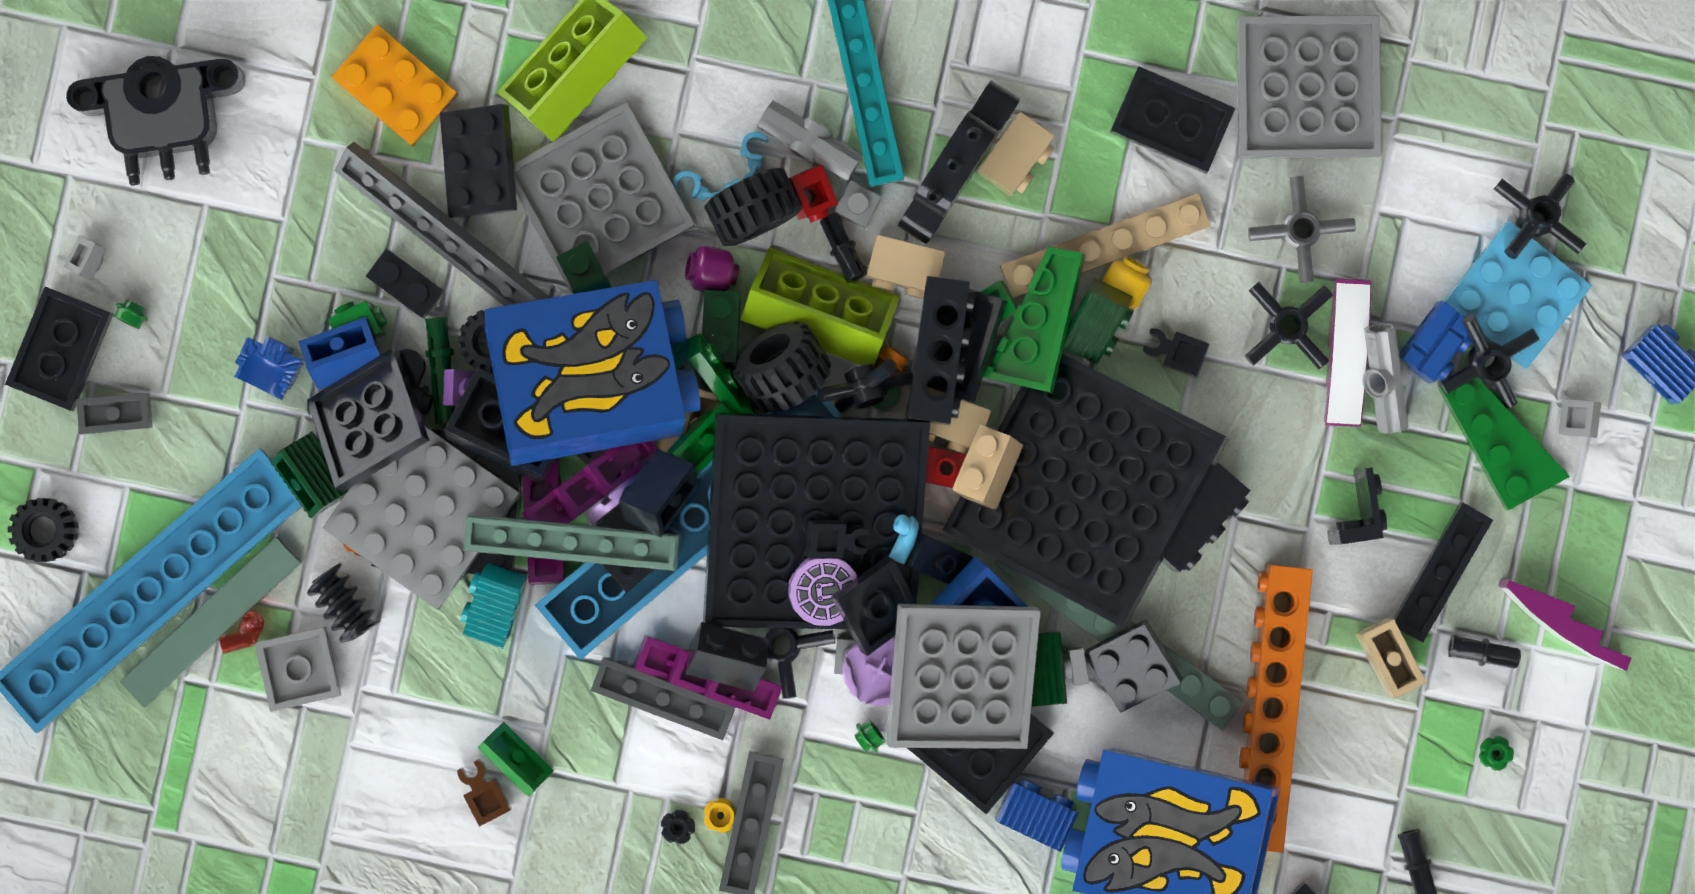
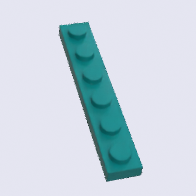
(866, 92)

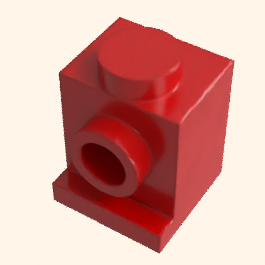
(816, 183)
(935, 458)

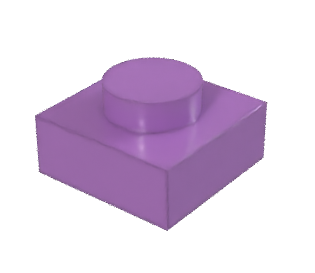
(454, 385)

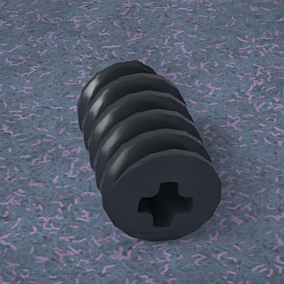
(341, 604)

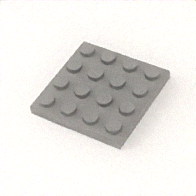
(1308, 87)
(603, 190)
(415, 514)
(962, 676)

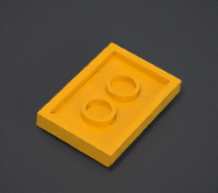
(394, 85)

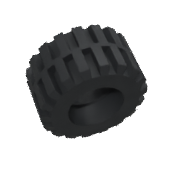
(753, 206)
(782, 367)

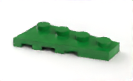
(1037, 335)
(1502, 445)

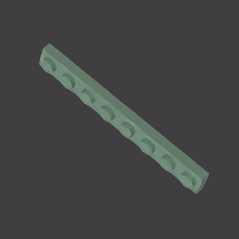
(1196, 688)

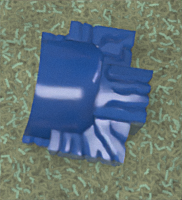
(268, 366)

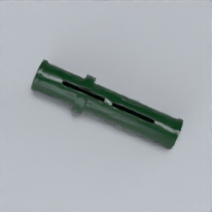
(439, 360)

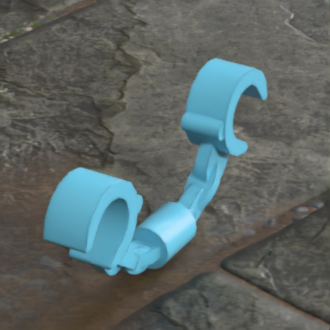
(754, 164)

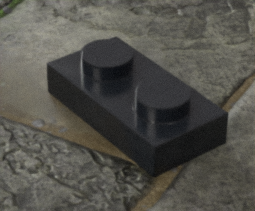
(404, 283)

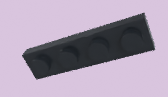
(1442, 571)

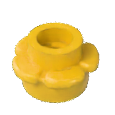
(713, 808)

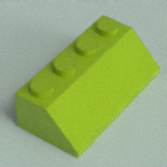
(572, 66)
(843, 316)

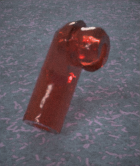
(247, 634)

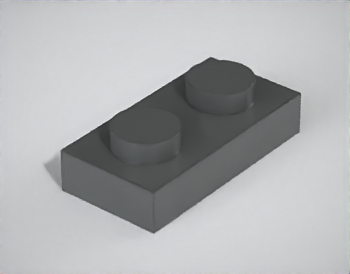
(114, 413)

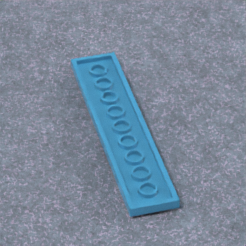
(147, 591)

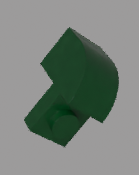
(583, 269)

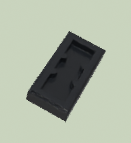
(937, 559)

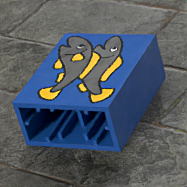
(589, 371)
(1168, 829)

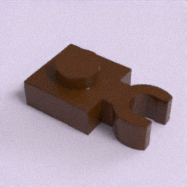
(486, 798)

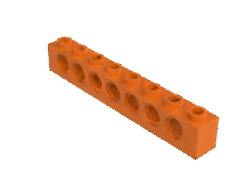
(1286, 690)

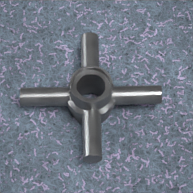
(1316, 227)

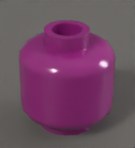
(711, 269)

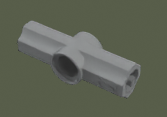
(809, 140)
(1386, 378)

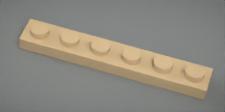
(1117, 240)

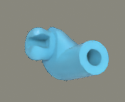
(907, 529)

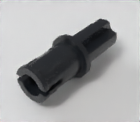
(843, 248)
(1484, 652)
(1417, 862)

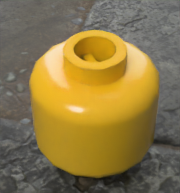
(1130, 278)

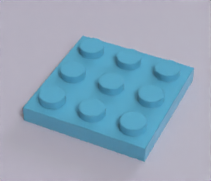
(1518, 293)

